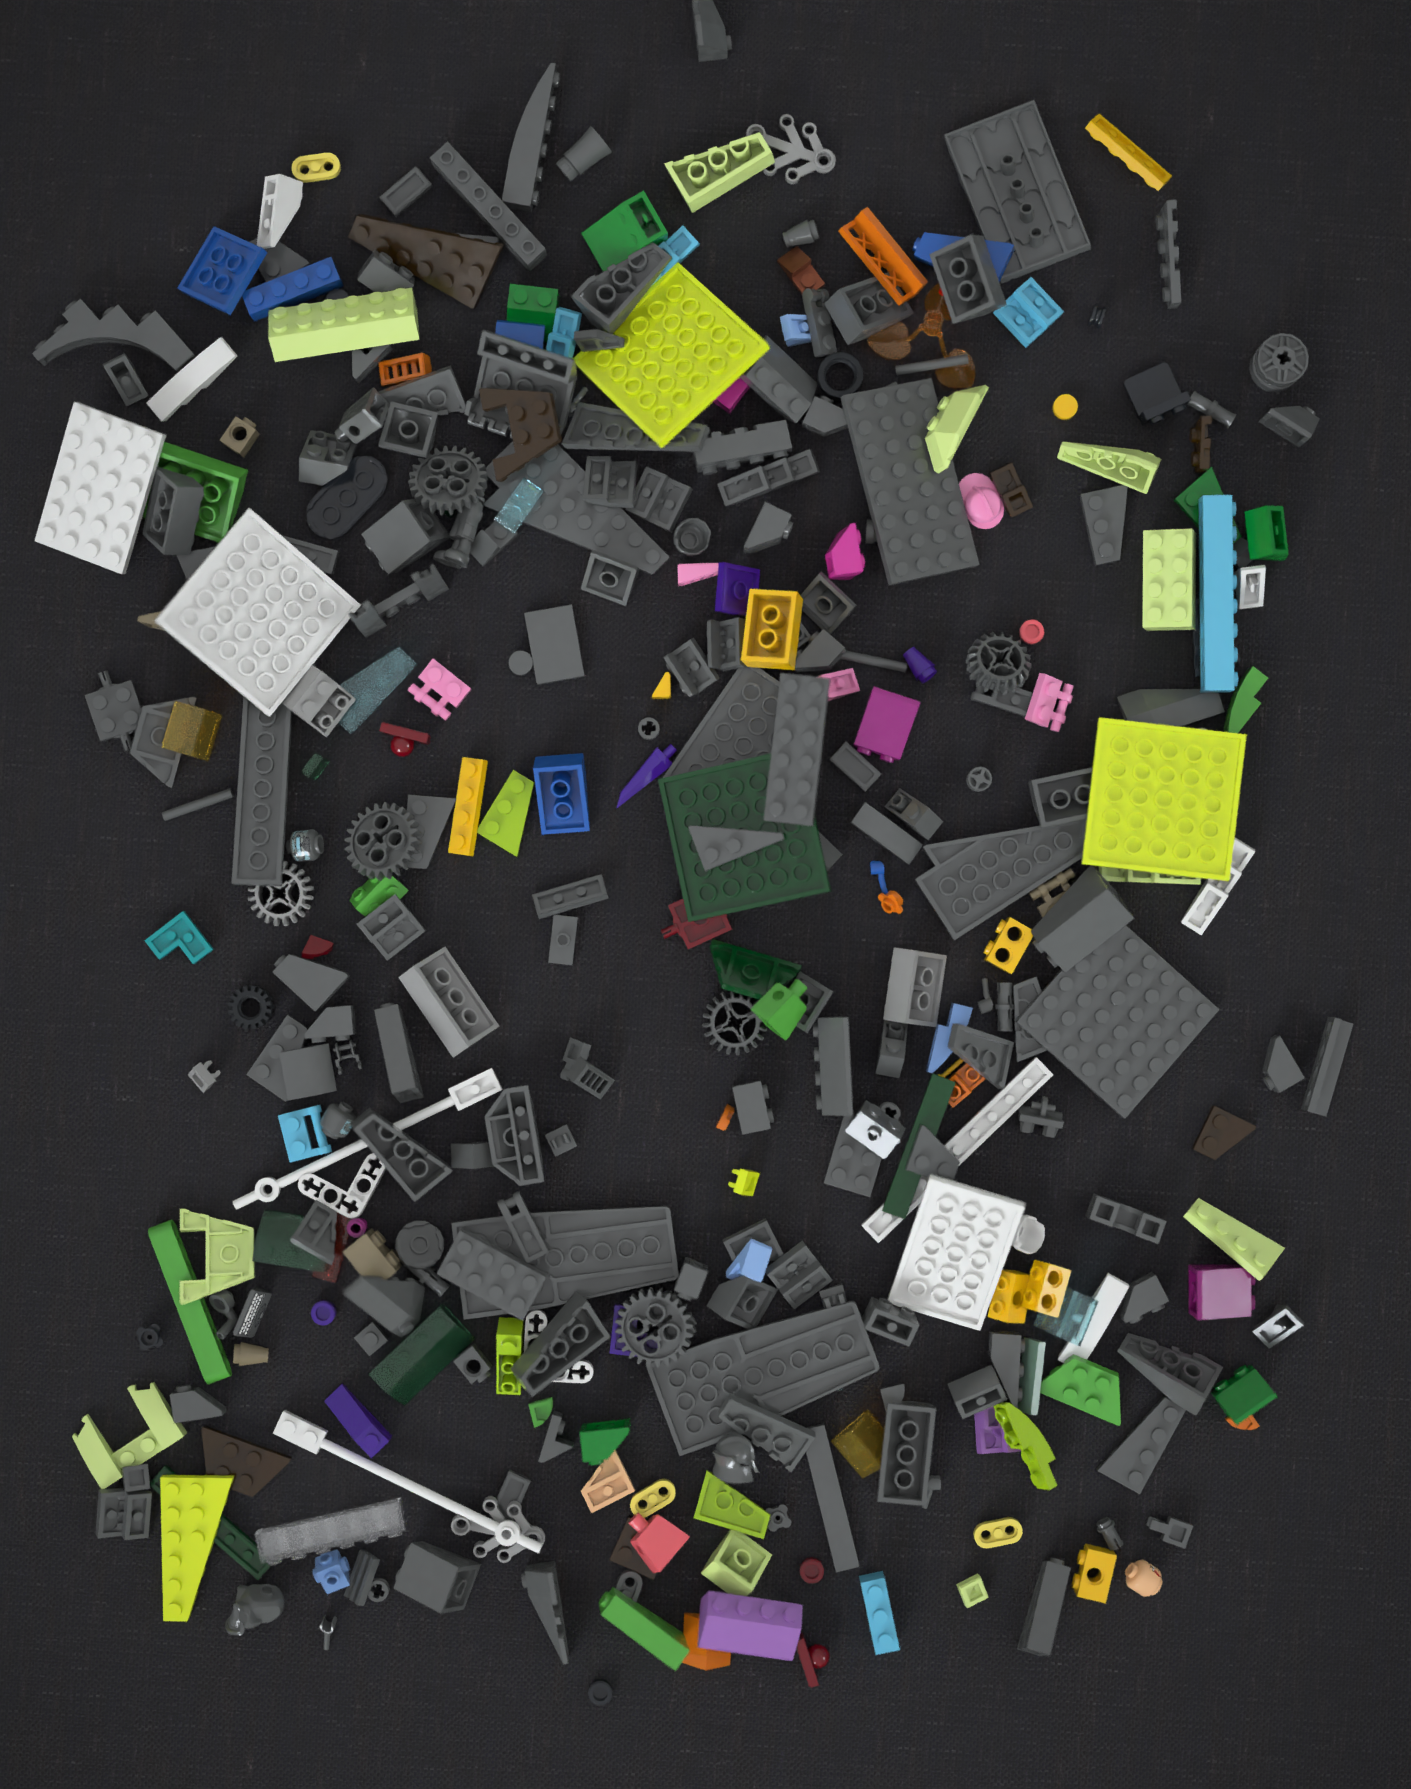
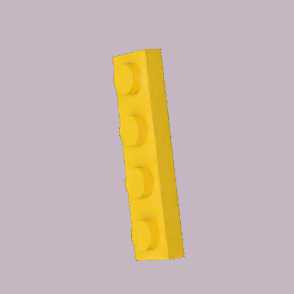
(1130, 153)
(467, 806)

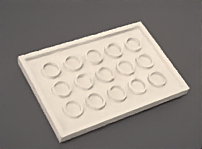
(100, 487)
(955, 1252)

